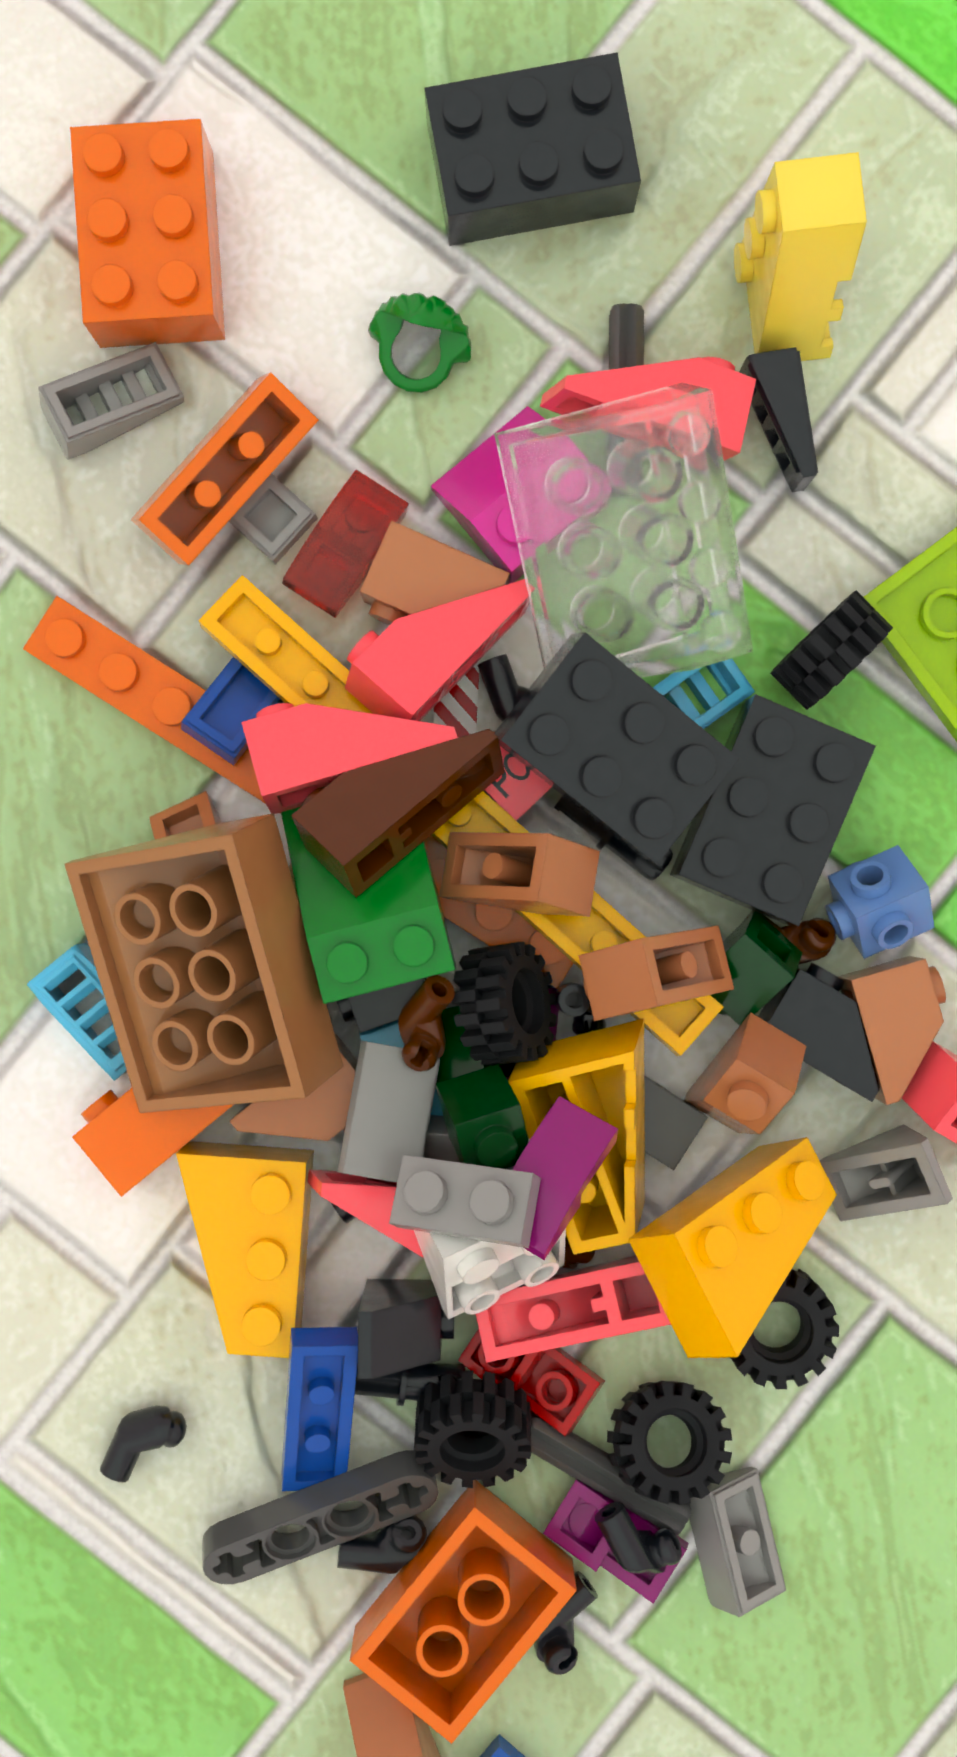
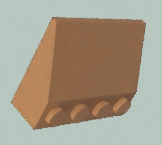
(207, 967)

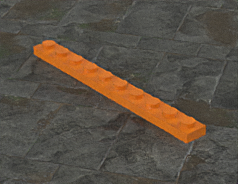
(162, 699)

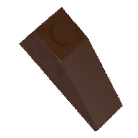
(390, 807)

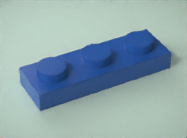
(318, 1405)

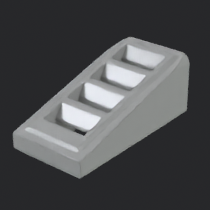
(79, 386)

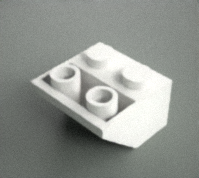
(475, 1273)

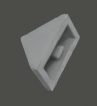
(886, 1175)

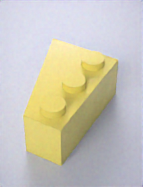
(799, 249)

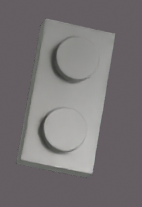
(465, 1200)

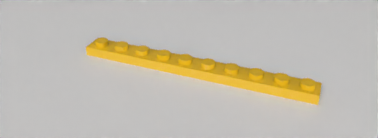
(305, 672)

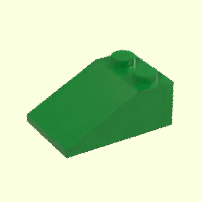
(372, 940)

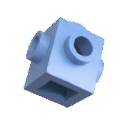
(879, 902)

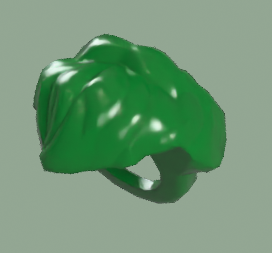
(426, 312)

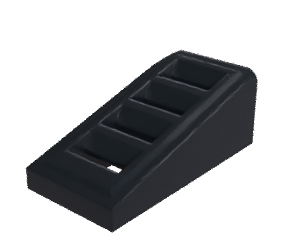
(784, 412)

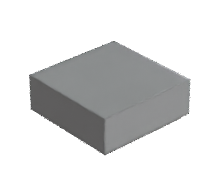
(273, 519)

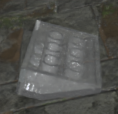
(629, 530)

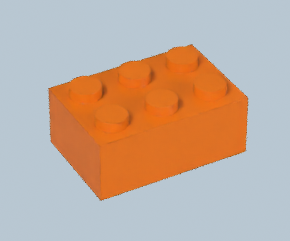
(147, 233)
(463, 1611)

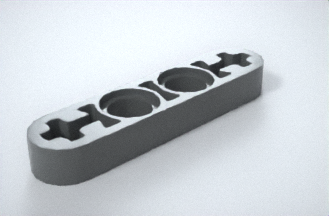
(234, 1547)

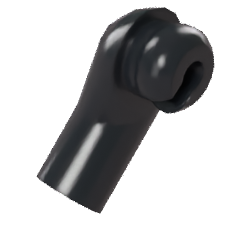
(501, 685)
(573, 1002)
(141, 1432)
(637, 1549)
(386, 1550)
(556, 1643)

